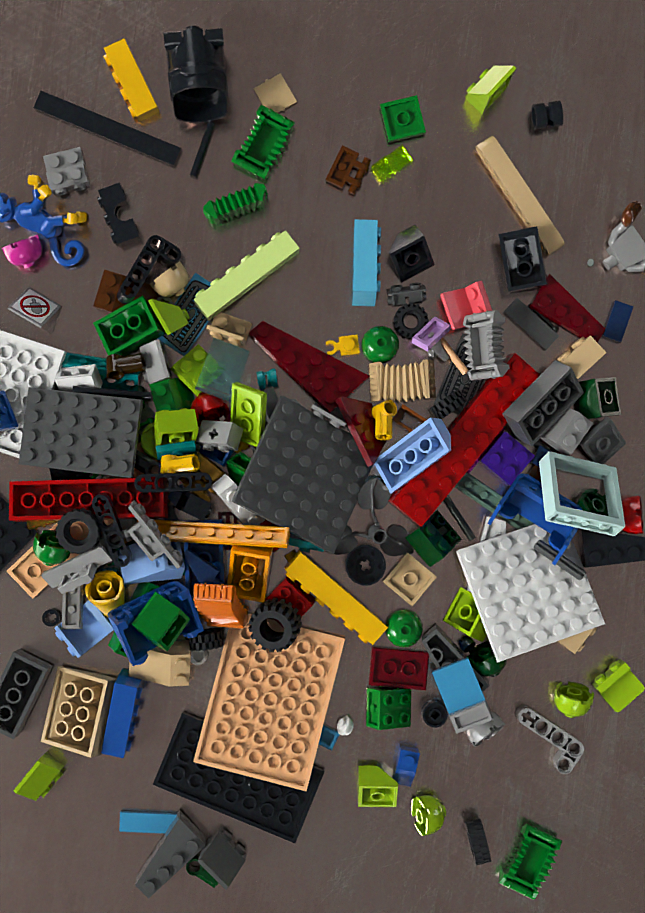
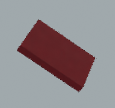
(398, 668)

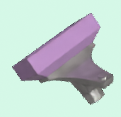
(430, 338)

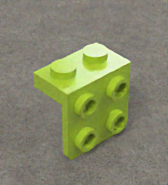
(618, 685)

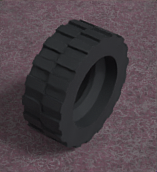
(65, 538)
(478, 841)

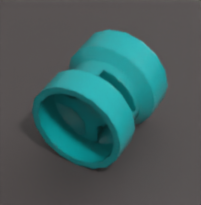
(271, 378)

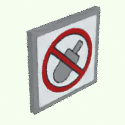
(34, 307)

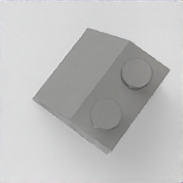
(156, 361)
(567, 432)

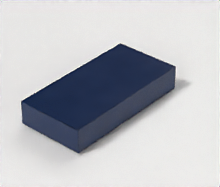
(617, 321)

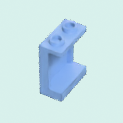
(95, 628)

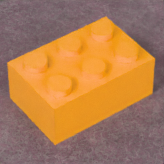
(250, 571)

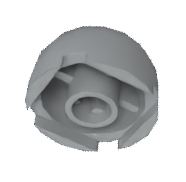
(485, 730)

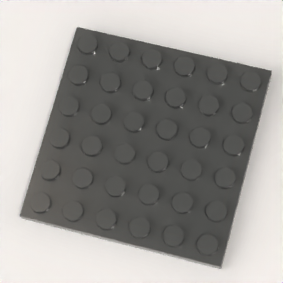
(304, 475)

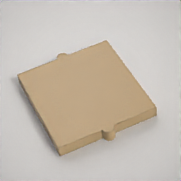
(275, 94)

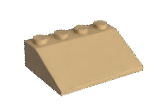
(78, 718)

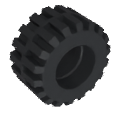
(265, 635)

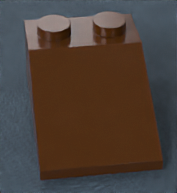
(106, 297)

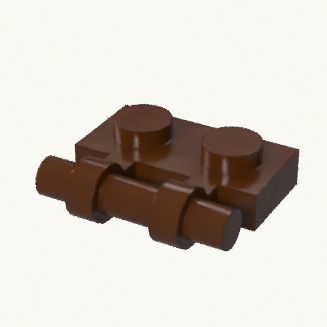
(342, 168)

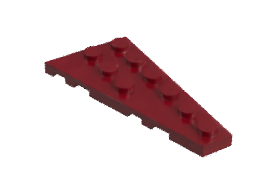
(309, 367)

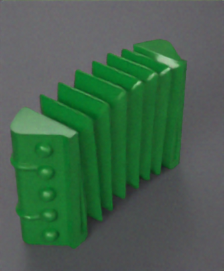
(264, 143)
(236, 204)
(530, 861)

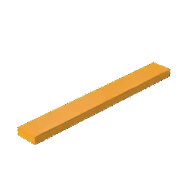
(225, 533)

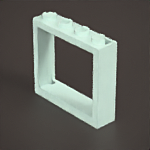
(577, 518)

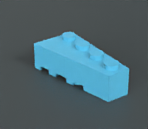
(365, 262)

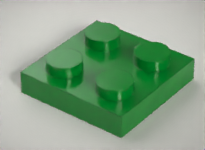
(402, 119)

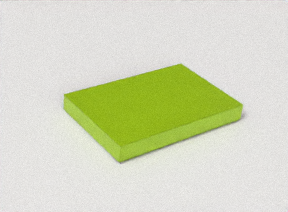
(248, 412)

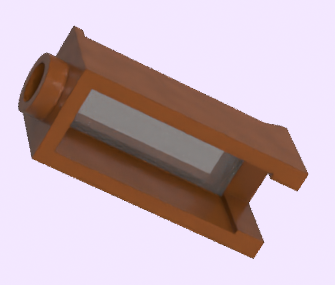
(408, 419)

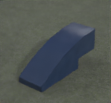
(202, 568)

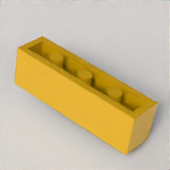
(131, 79)

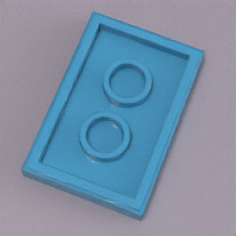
(458, 685)

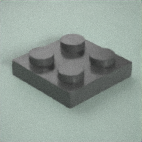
(602, 441)

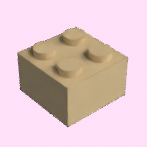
(583, 355)

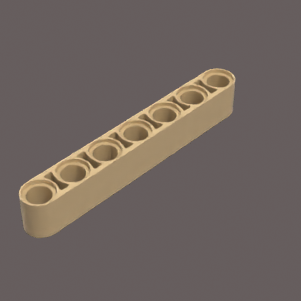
(519, 194)

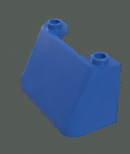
(132, 641)

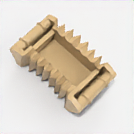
(402, 382)

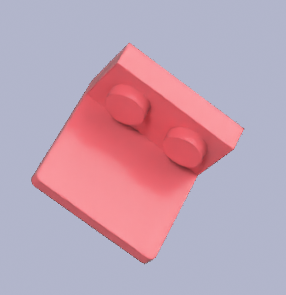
(465, 302)

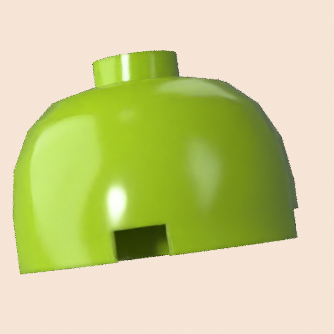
(573, 699)
(429, 814)

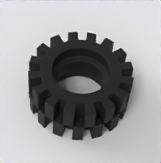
(410, 309)
(448, 404)
(207, 639)

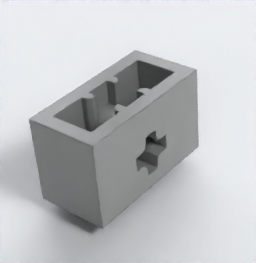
(219, 435)

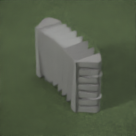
(484, 345)

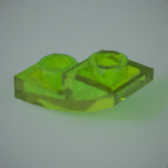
(392, 163)

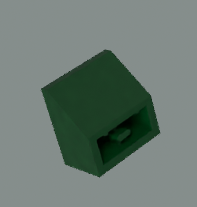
(433, 539)

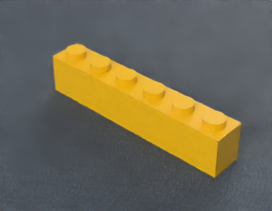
(333, 595)

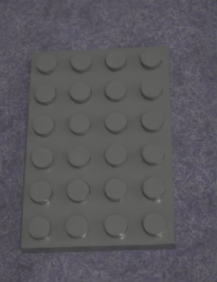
(80, 432)

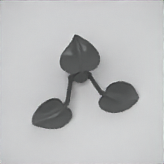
(393, 543)

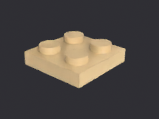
(409, 579)

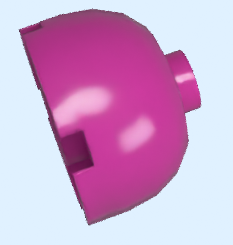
(24, 251)

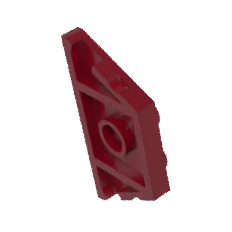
(362, 427)

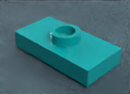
(177, 449)
(303, 545)

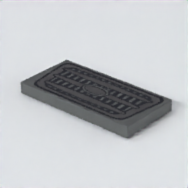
(455, 379)

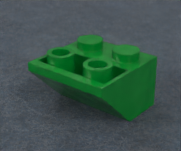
(161, 621)

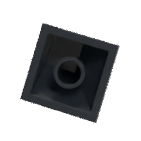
(410, 253)

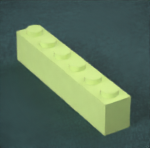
(246, 275)

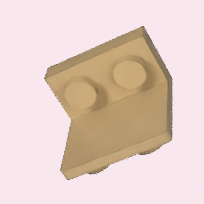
(230, 328)

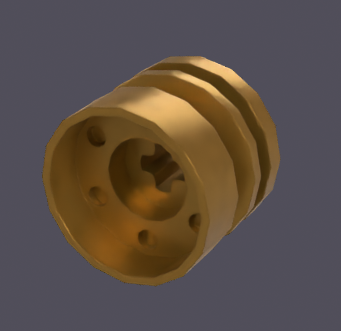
(211, 469)

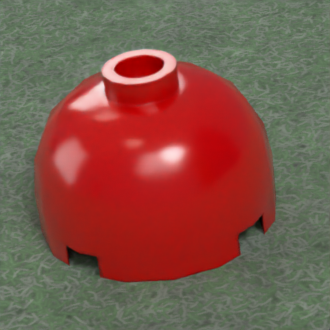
(209, 407)
(633, 515)

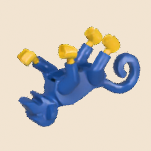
(35, 218)

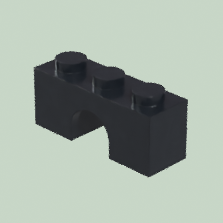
(113, 199)

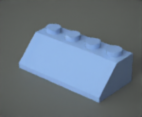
(414, 453)

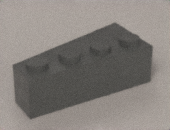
(445, 651)
(171, 853)

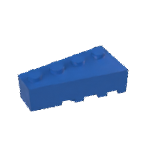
(121, 715)

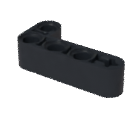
(142, 270)

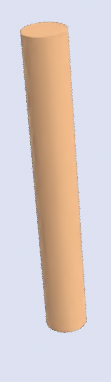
(453, 356)

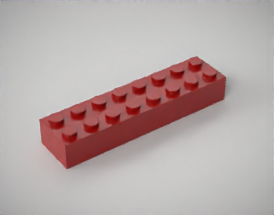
(53, 498)

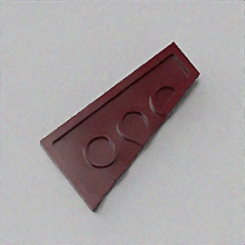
(562, 308)

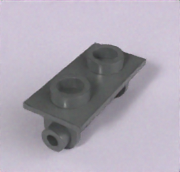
(413, 291)

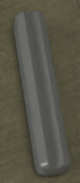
(563, 562)

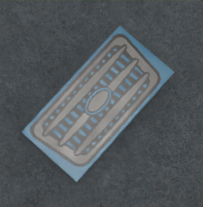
(186, 337)

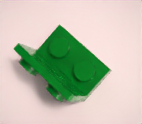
(388, 708)

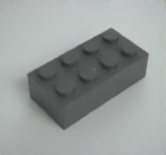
(543, 403)
(19, 690)

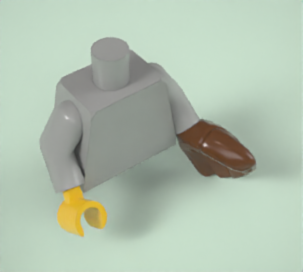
(625, 243)

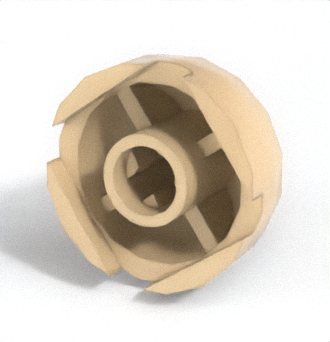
(171, 281)

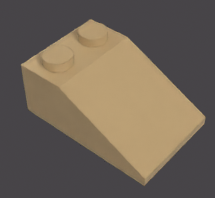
(165, 667)

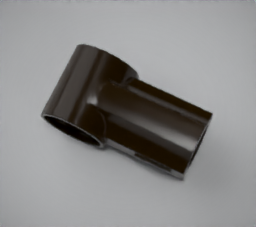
(119, 365)

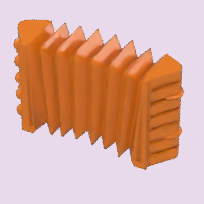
(220, 605)

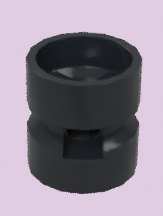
(547, 115)
(434, 712)

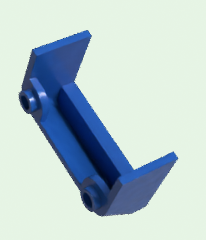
(527, 500)

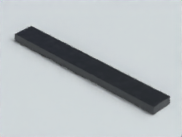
(107, 128)

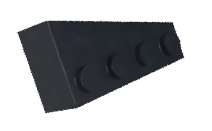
(604, 549)

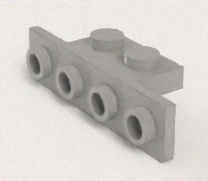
(150, 538)
(77, 570)

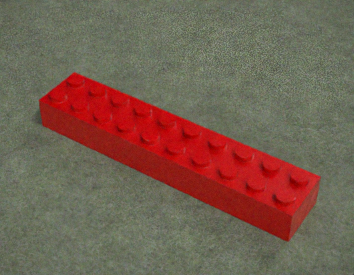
(470, 436)

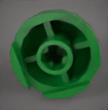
(380, 344)
(47, 548)
(404, 628)

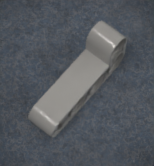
(547, 733)

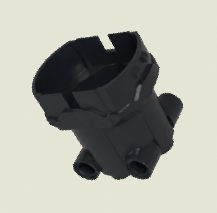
(197, 74)

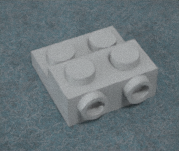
(66, 171)

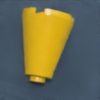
(106, 591)

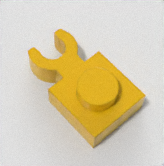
(347, 345)

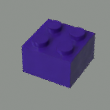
(506, 458)

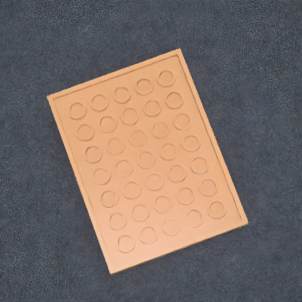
(269, 706)

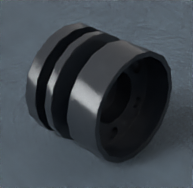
(365, 553)

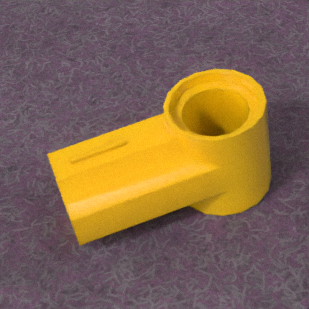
(383, 414)
(179, 464)

